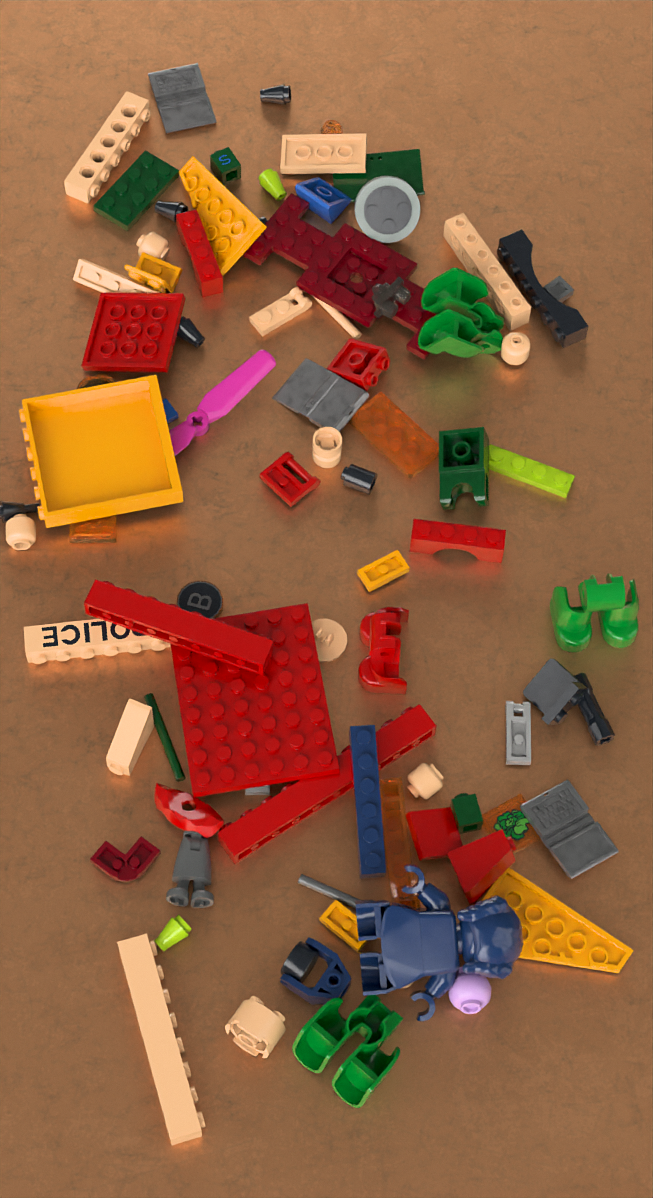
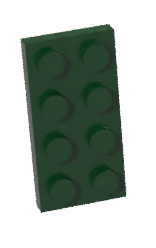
(136, 190)

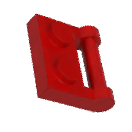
(284, 483)

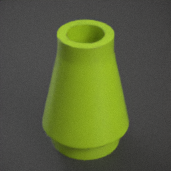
(271, 183)
(172, 933)

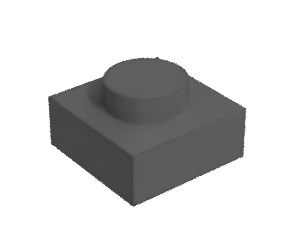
(559, 289)

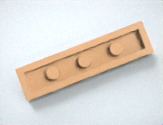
(107, 280)

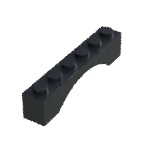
(564, 322)

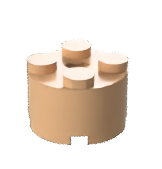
(256, 1027)

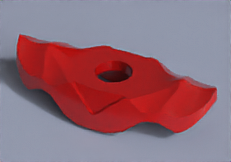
(201, 819)

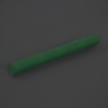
(165, 738)

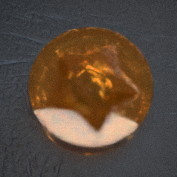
(331, 127)

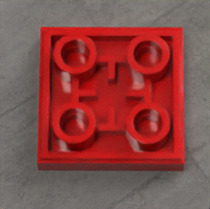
(433, 832)

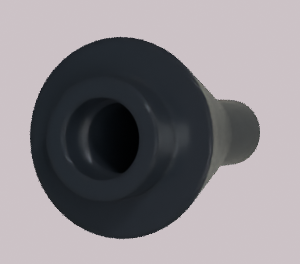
(10, 509)

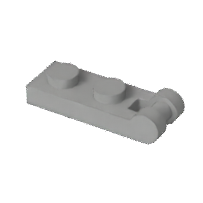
(518, 733)

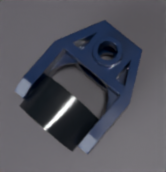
(301, 962)

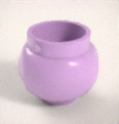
(470, 992)

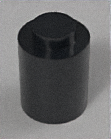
(359, 478)

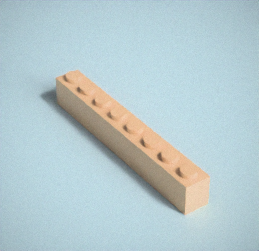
(159, 1039)

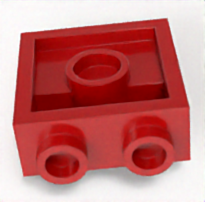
(360, 363)

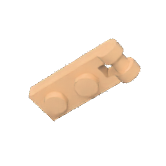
(280, 311)

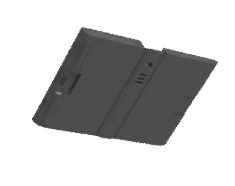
(181, 98)
(321, 395)
(568, 829)

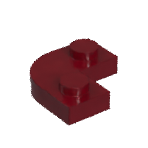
(125, 866)

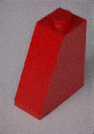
(482, 863)

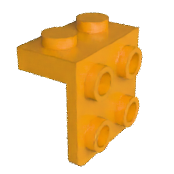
(155, 273)

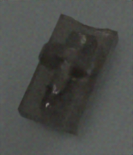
(387, 294)

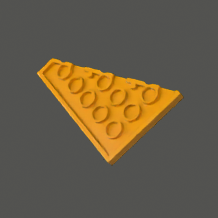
(555, 931)

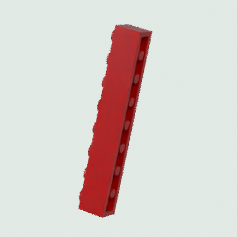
(179, 626)

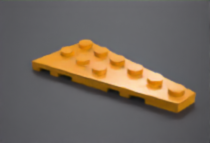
(225, 218)

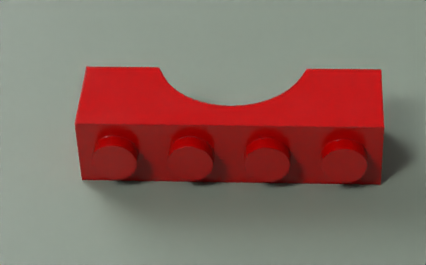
(203, 260)
(482, 542)

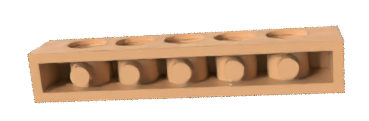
(107, 147)
(482, 263)

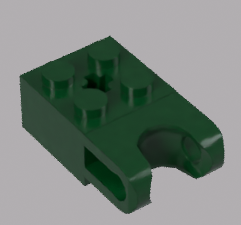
(463, 465)

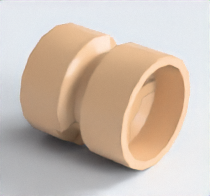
(327, 447)

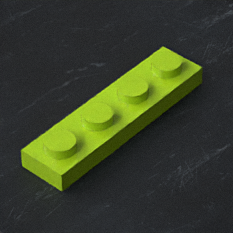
(530, 471)

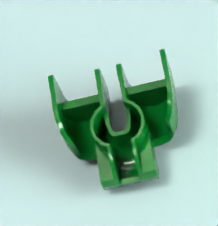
(459, 322)
(616, 617)
(368, 1064)

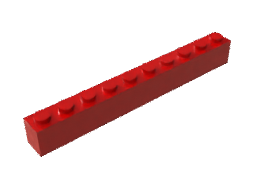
(310, 795)

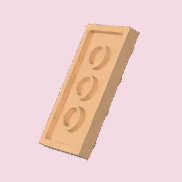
(323, 153)

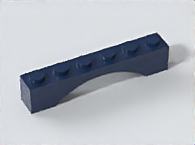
(367, 801)

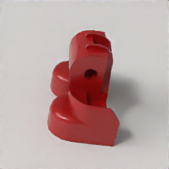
(381, 668)

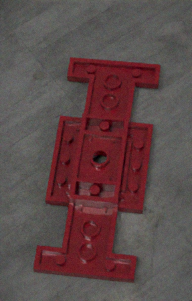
(332, 266)

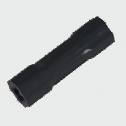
(597, 723)

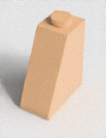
(130, 737)

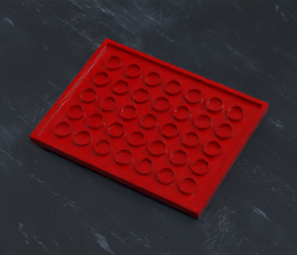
(251, 726)

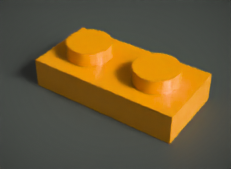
(383, 570)
(343, 924)

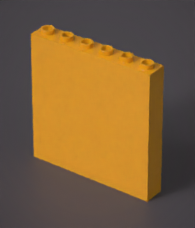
(100, 451)

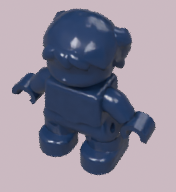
(430, 941)

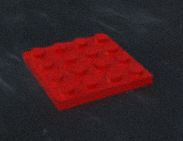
(133, 332)

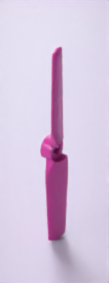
(222, 398)

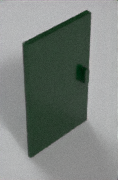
(400, 164)

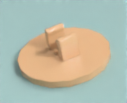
(329, 639)

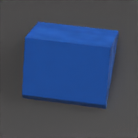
(322, 198)

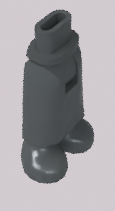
(194, 864)

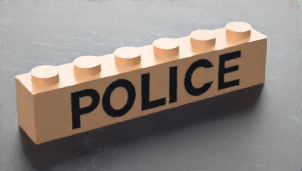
(84, 640)

